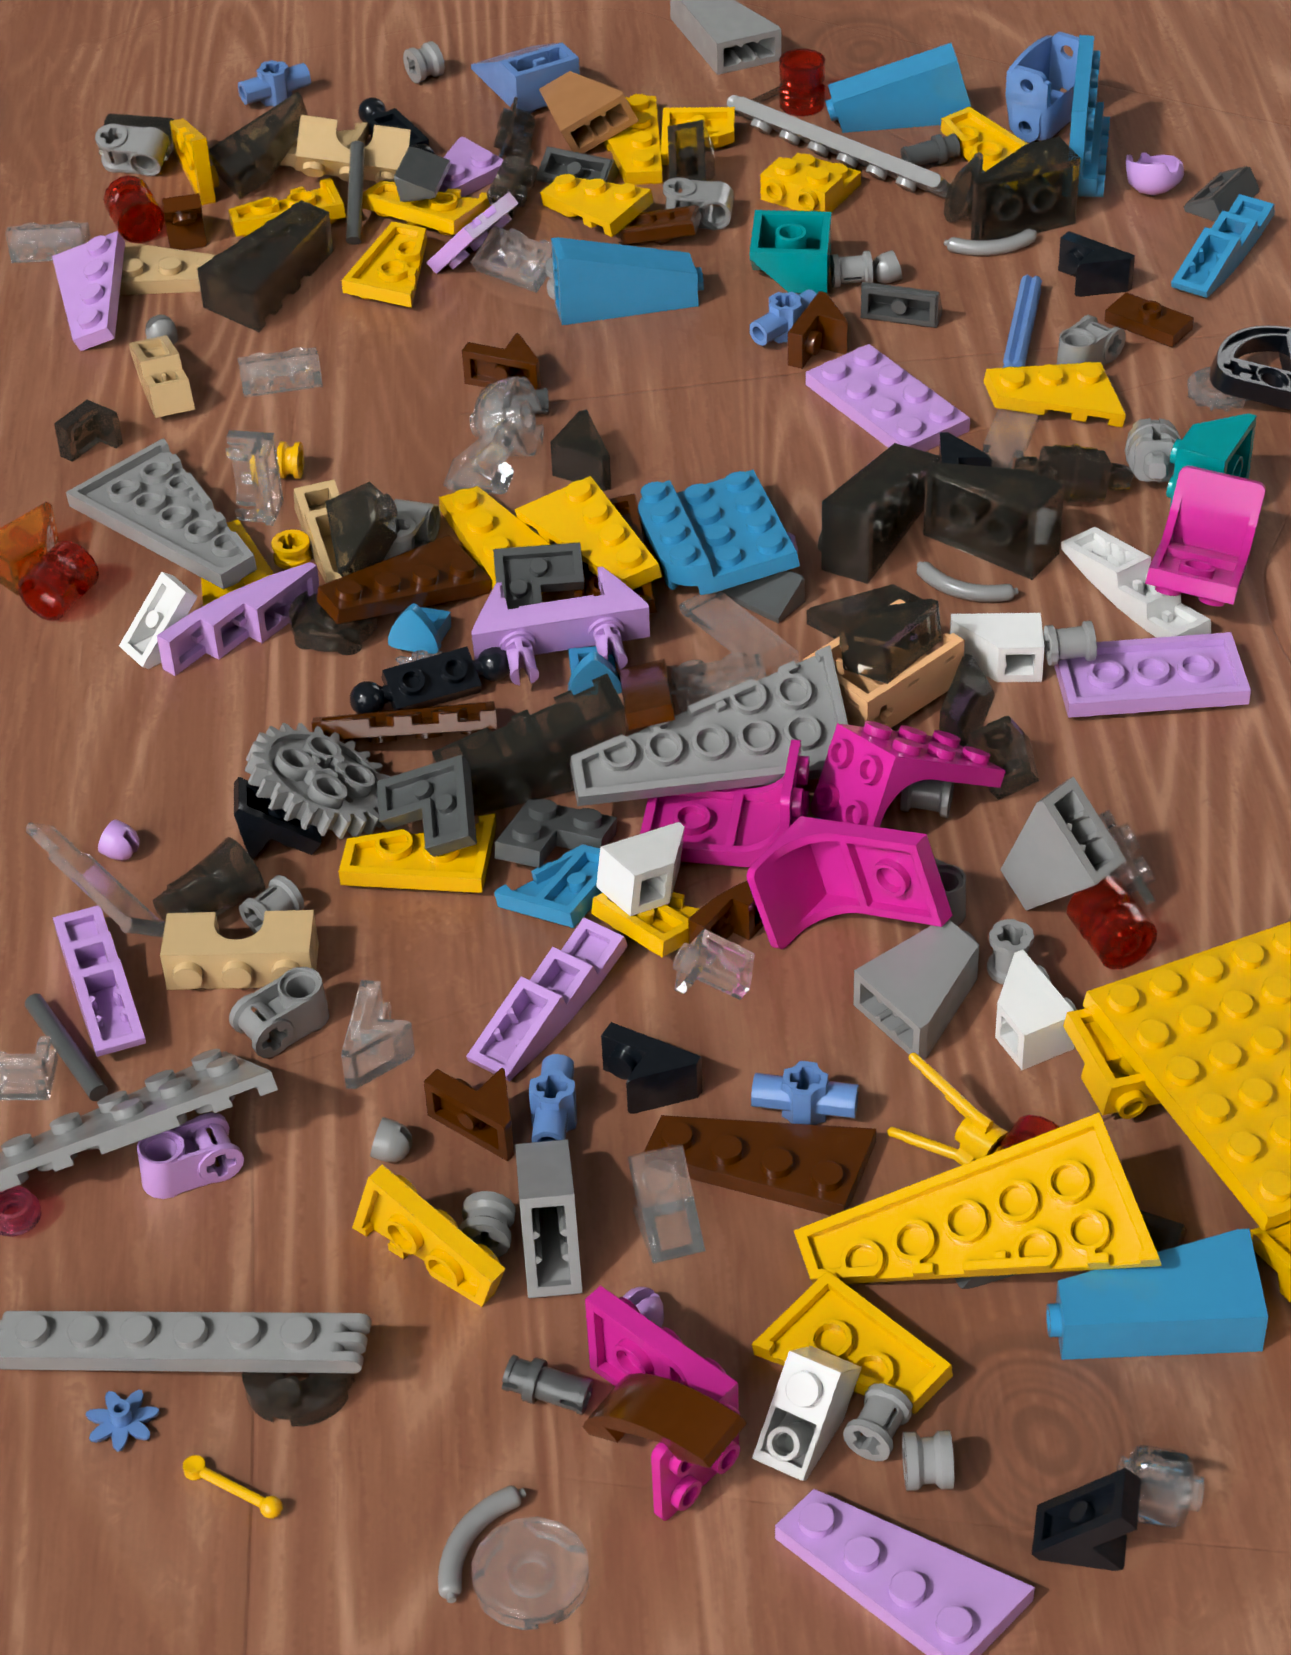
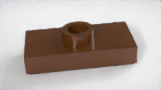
(662, 225)
(1149, 319)

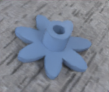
(121, 1418)

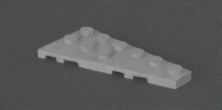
(166, 512)

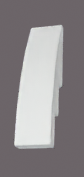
(1121, 576)

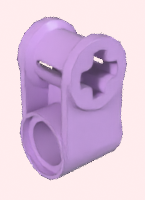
(186, 1157)

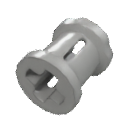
(851, 269)
(1070, 643)
(928, 795)
(278, 897)
(1006, 939)
(878, 1422)

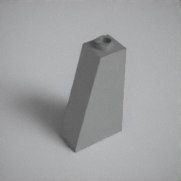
(727, 33)

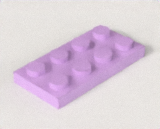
(886, 399)
(1155, 676)

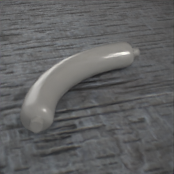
(991, 247)
(962, 589)
(466, 1532)

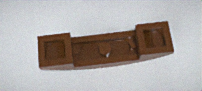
(669, 1413)

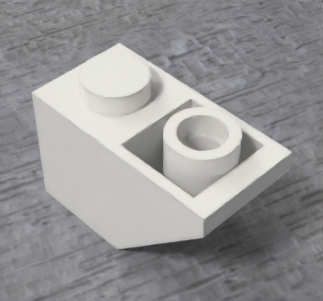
(1003, 644)
(641, 869)
(1031, 1014)
(805, 1410)

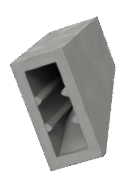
(1060, 848)
(918, 985)
(548, 1218)

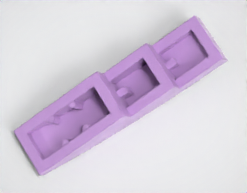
(247, 612)
(99, 981)
(548, 1001)

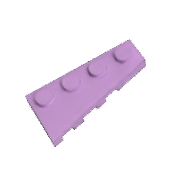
(91, 288)
(908, 1582)

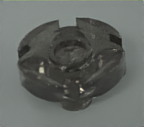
(319, 632)
(299, 1401)

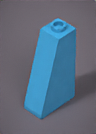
(901, 93)
(620, 280)
(1195, 1303)

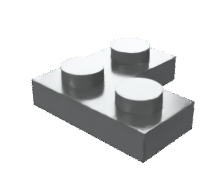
(537, 569)
(439, 796)
(545, 825)

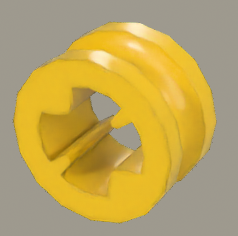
(290, 459)
(291, 548)

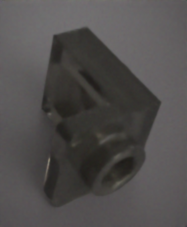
(85, 428)
(1009, 750)

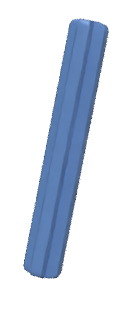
(1022, 322)

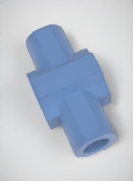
(274, 83)
(782, 314)
(805, 1094)
(553, 1099)

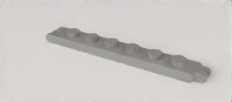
(849, 151)
(184, 1341)

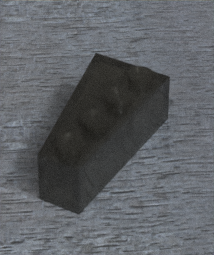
(266, 265)
(873, 512)
(535, 750)

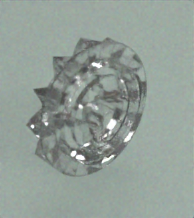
(1205, 394)

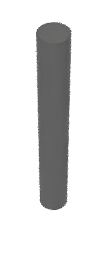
(355, 192)
(66, 1047)

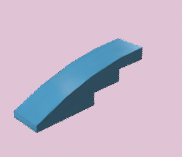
(1223, 246)

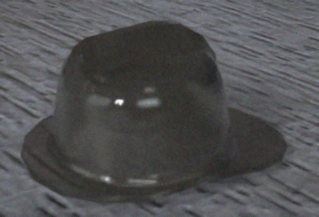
(960, 194)

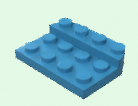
(1088, 126)
(715, 532)

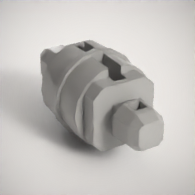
(1150, 449)

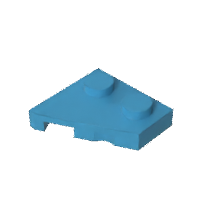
(559, 889)

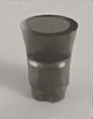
(213, 884)

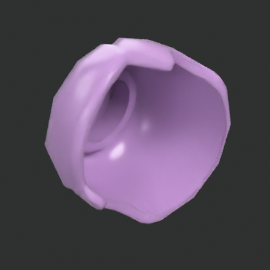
(1154, 173)

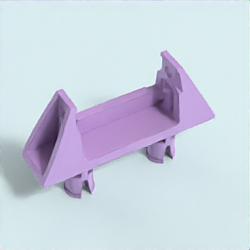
(562, 625)

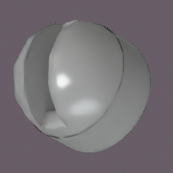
(887, 268)
(159, 326)
(391, 1141)

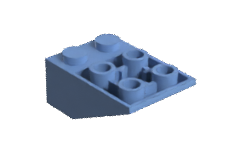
(525, 72)

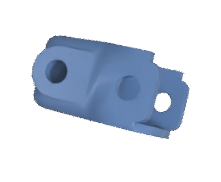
(1033, 88)

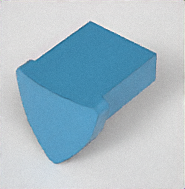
(420, 629)
(588, 665)

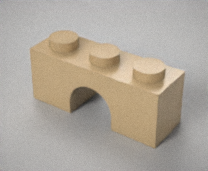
(322, 153)
(200, 958)

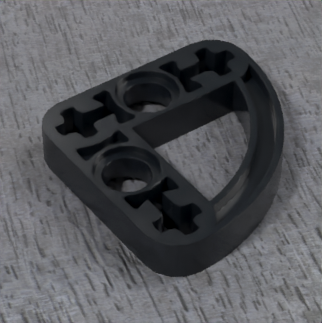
(1251, 379)

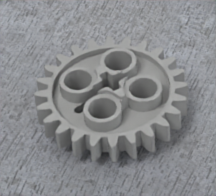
(316, 779)

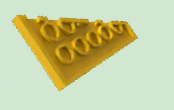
(1018, 1211)

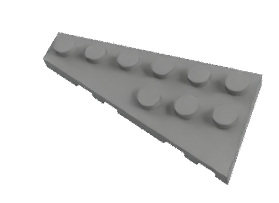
(722, 740)
(135, 1116)

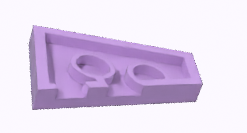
(473, 234)

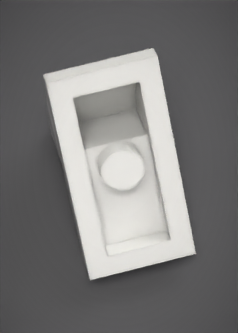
(162, 608)

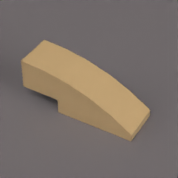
(162, 376)
(313, 518)

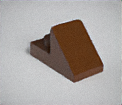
(184, 222)
(816, 329)
(490, 364)
(477, 1115)

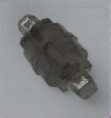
(1082, 470)

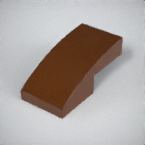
(728, 914)

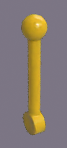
(195, 1469)

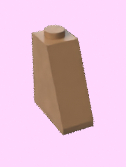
(587, 110)

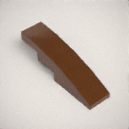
(647, 694)

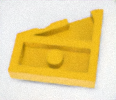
(718, 121)
(657, 929)

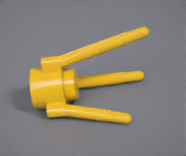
(976, 1133)

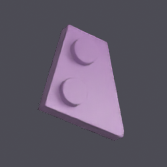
(470, 167)

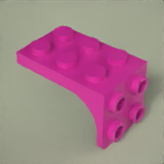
(1207, 536)
(874, 764)
(735, 823)
(841, 869)
(629, 1343)

